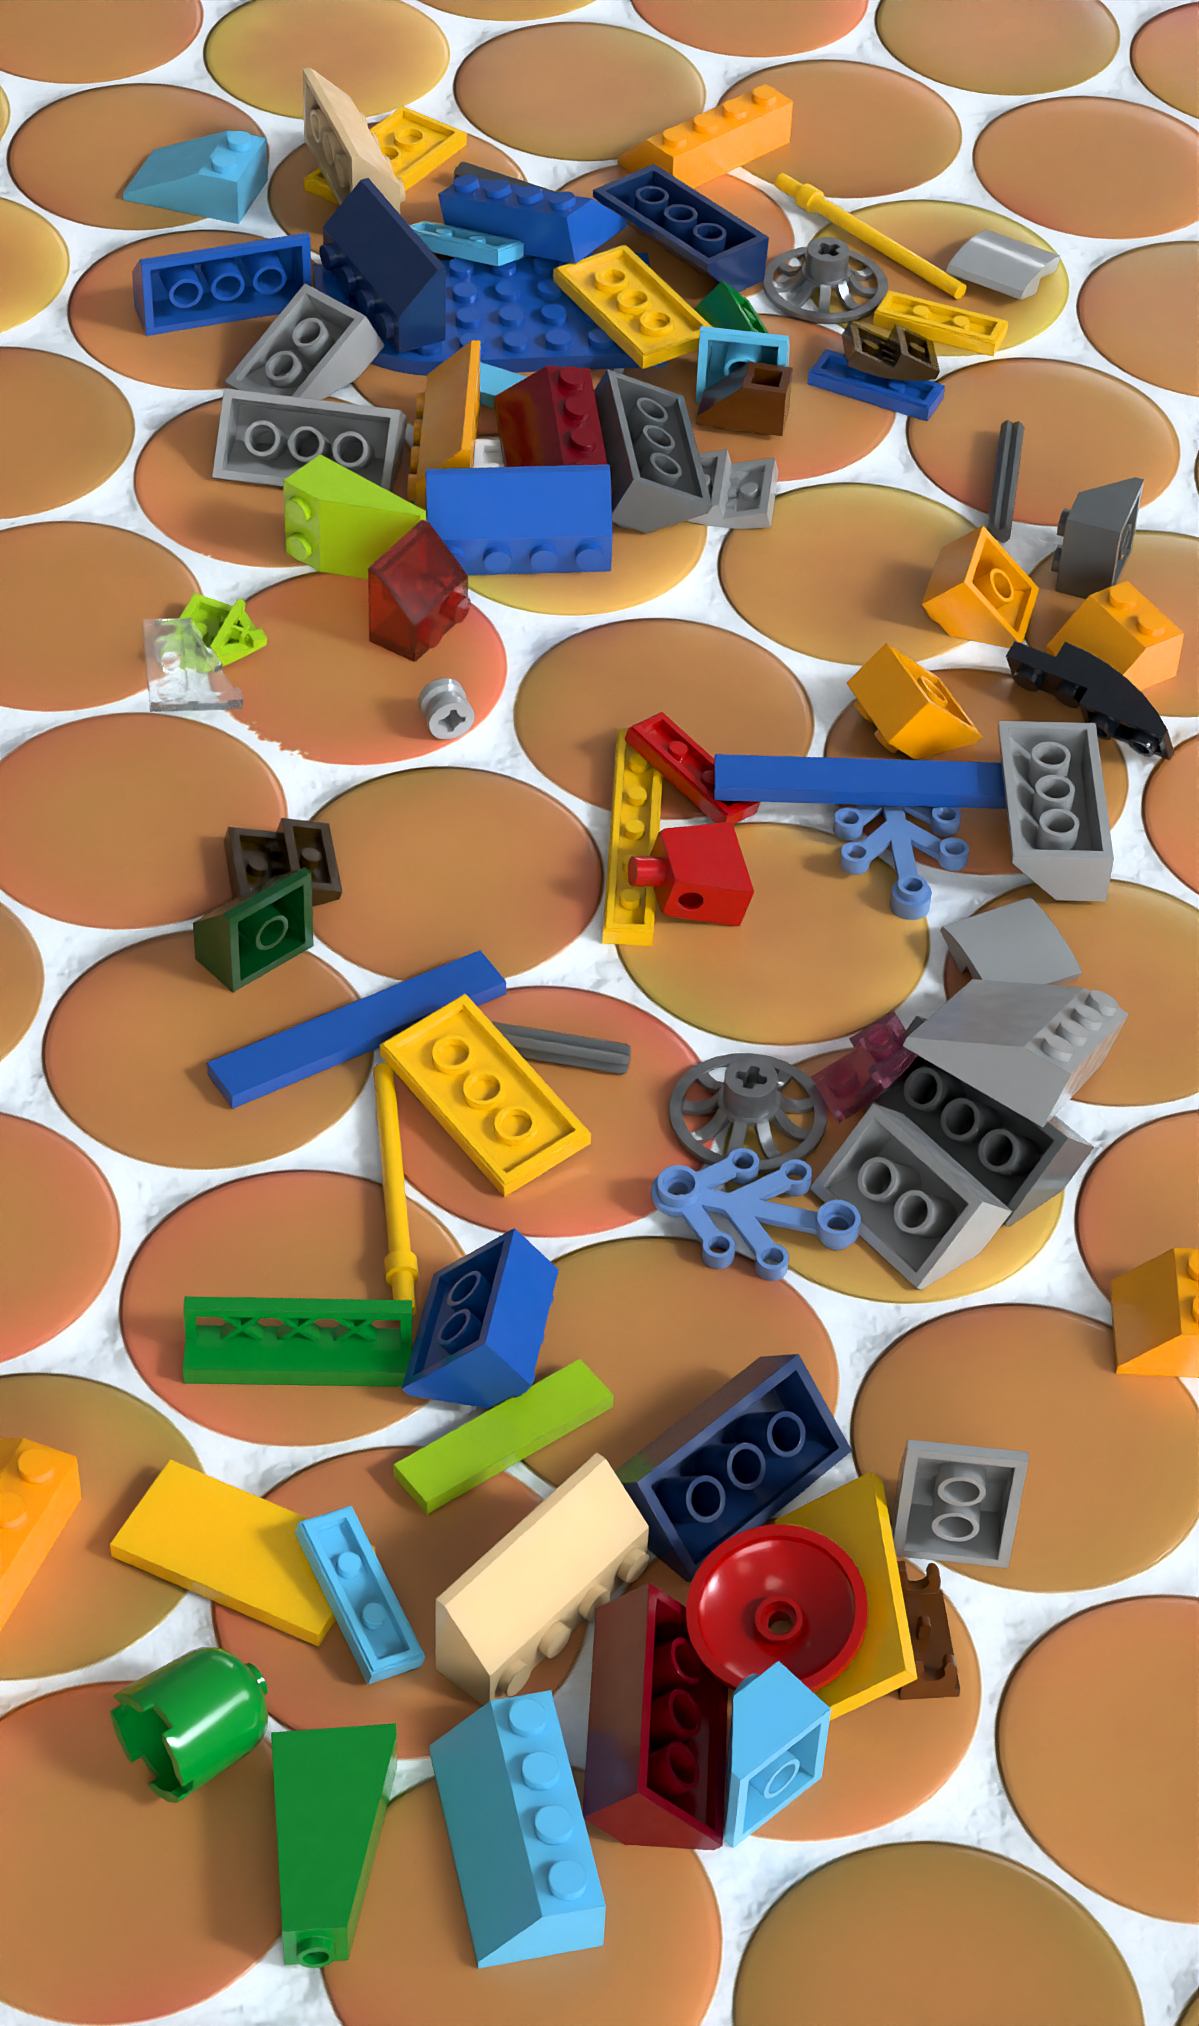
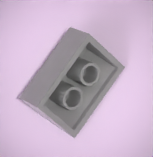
(911, 1197)

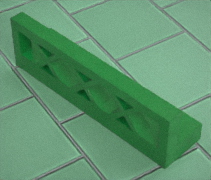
(297, 1349)

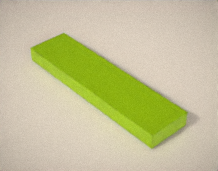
(503, 1436)

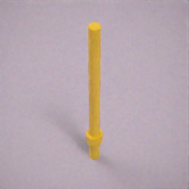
(813, 200)
(400, 1263)

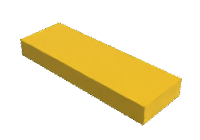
(941, 322)

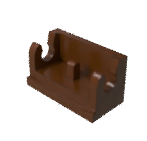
(929, 1637)

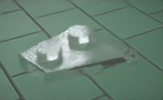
(183, 670)

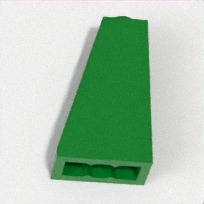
(328, 1825)

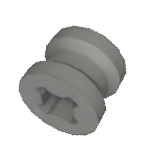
(446, 708)

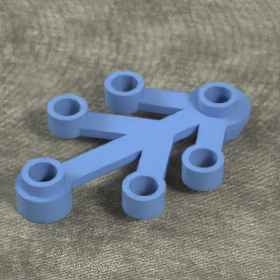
(911, 892)
(748, 1207)

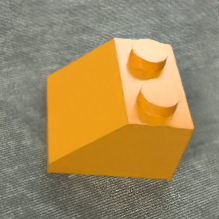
(980, 591)
(1125, 633)
(910, 706)
(1158, 1316)

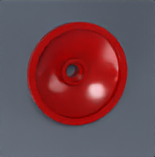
(769, 1578)

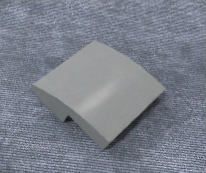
(1003, 264)
(739, 492)
(1012, 946)

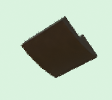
(898, 357)
(296, 844)

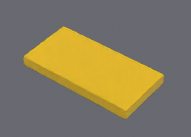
(413, 145)
(632, 305)
(485, 1095)
(860, 1524)
(226, 1550)

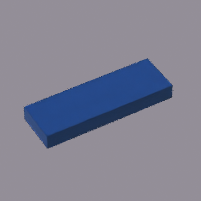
(910, 398)

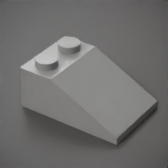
(309, 349)
(958, 1503)

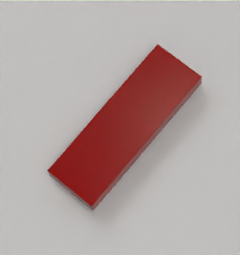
(685, 766)

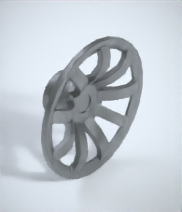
(825, 268)
(748, 1099)

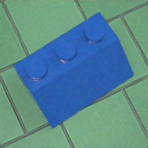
(483, 1325)

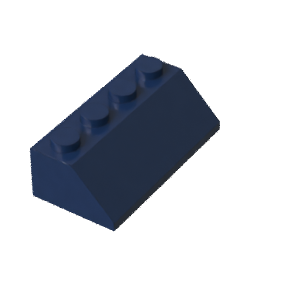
(688, 226)
(386, 269)
(733, 1461)

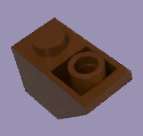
(749, 400)

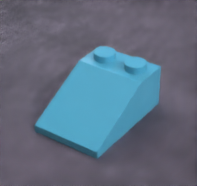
(204, 176)

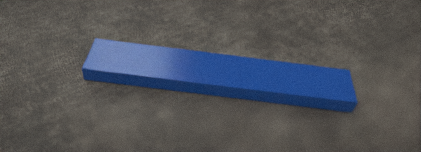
(858, 781)
(350, 1029)

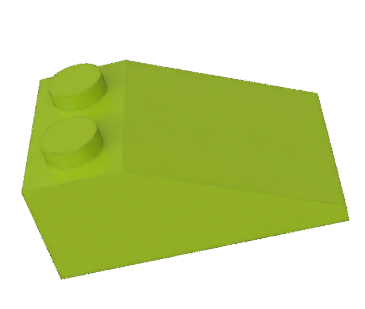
(342, 519)

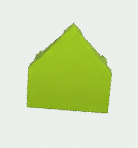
(225, 627)

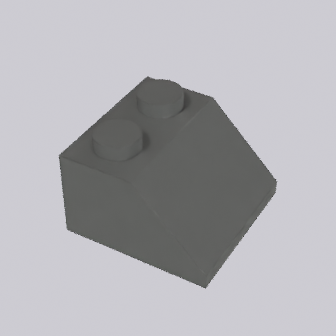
(1097, 537)

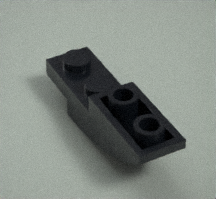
(1099, 690)

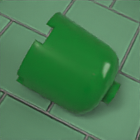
(192, 1719)

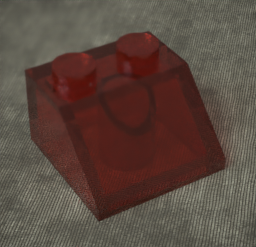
(416, 594)

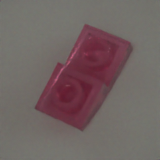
(867, 1070)

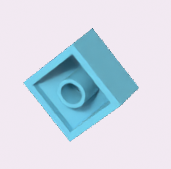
(728, 349)
(772, 1748)

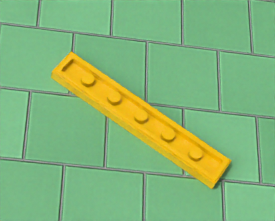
(633, 831)

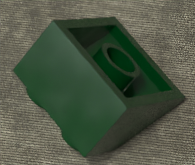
(257, 930)

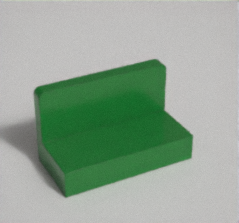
(729, 310)

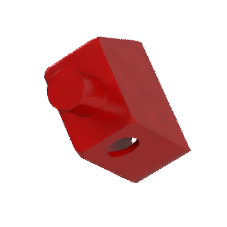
(696, 873)

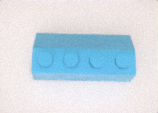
(518, 1833)

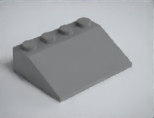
(1021, 1041)

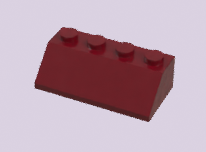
(550, 420)
(653, 1728)

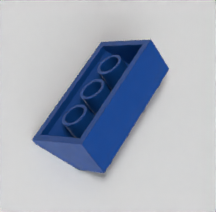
(545, 221)
(220, 283)
(523, 517)

